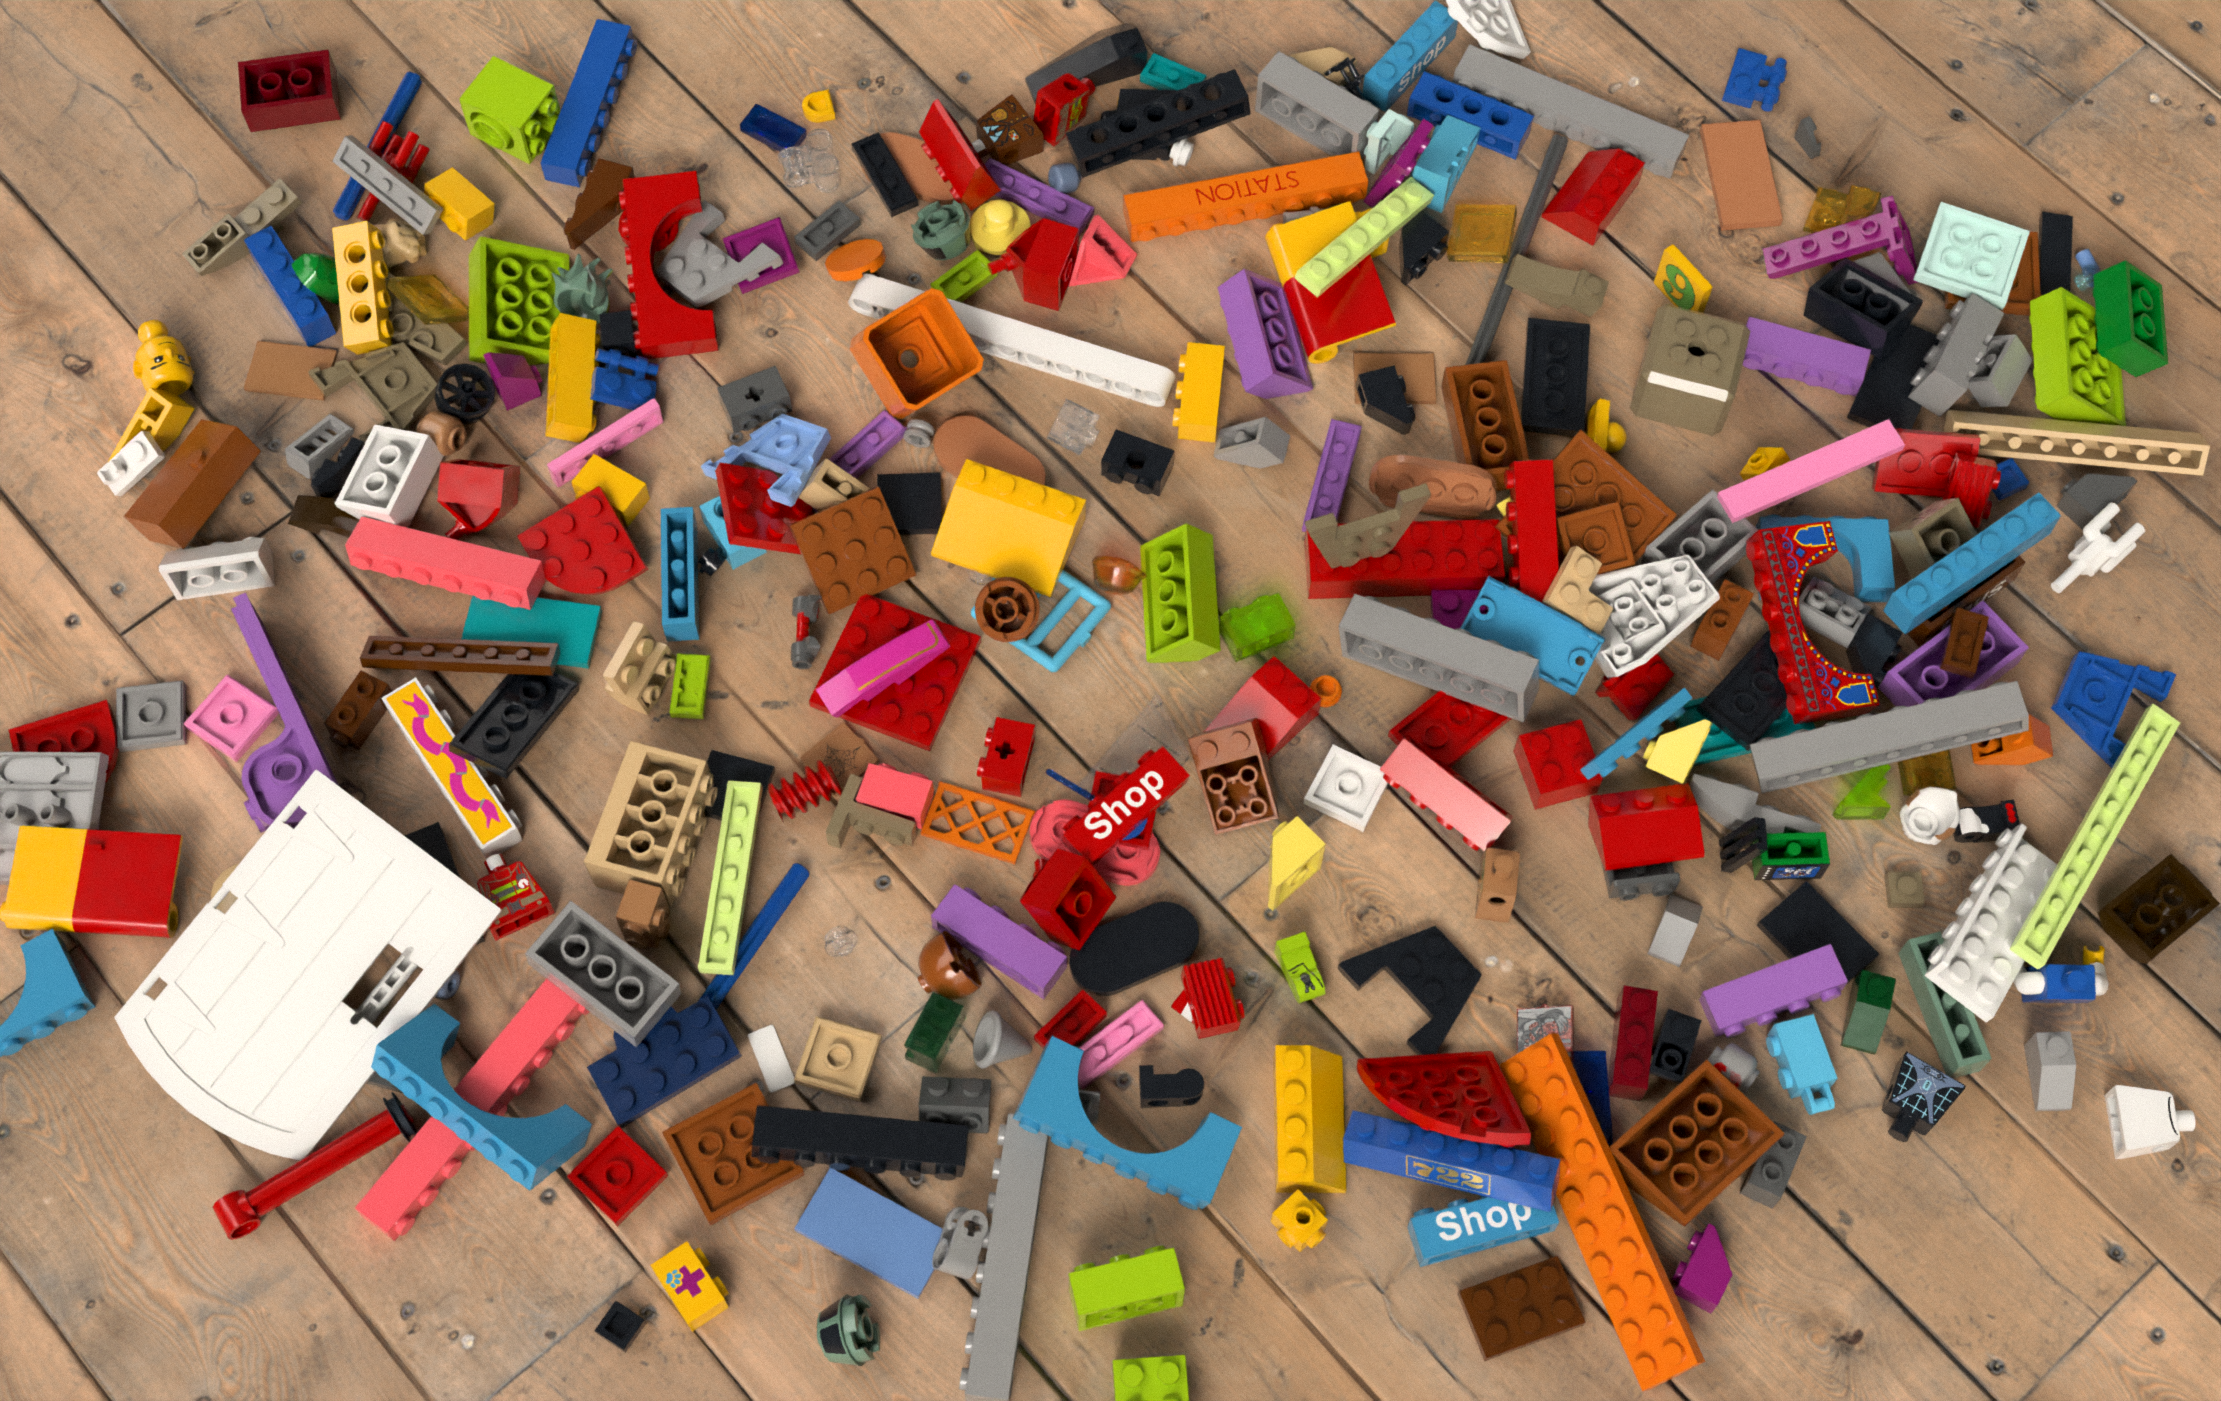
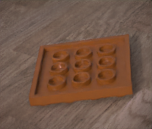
(1591, 478)

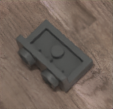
(1639, 880)
(956, 1102)

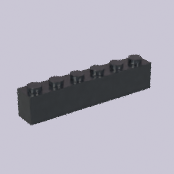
(859, 1142)

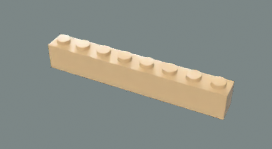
(2083, 442)

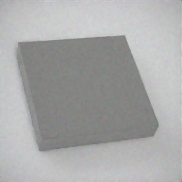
(151, 716)

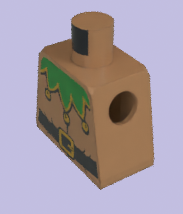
(1497, 879)

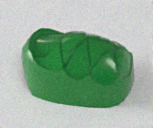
(318, 275)

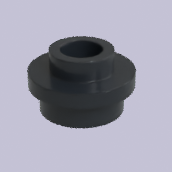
(711, 561)

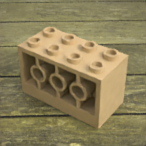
(651, 821)

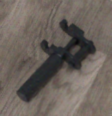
(1351, 86)

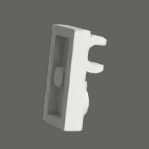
(131, 463)

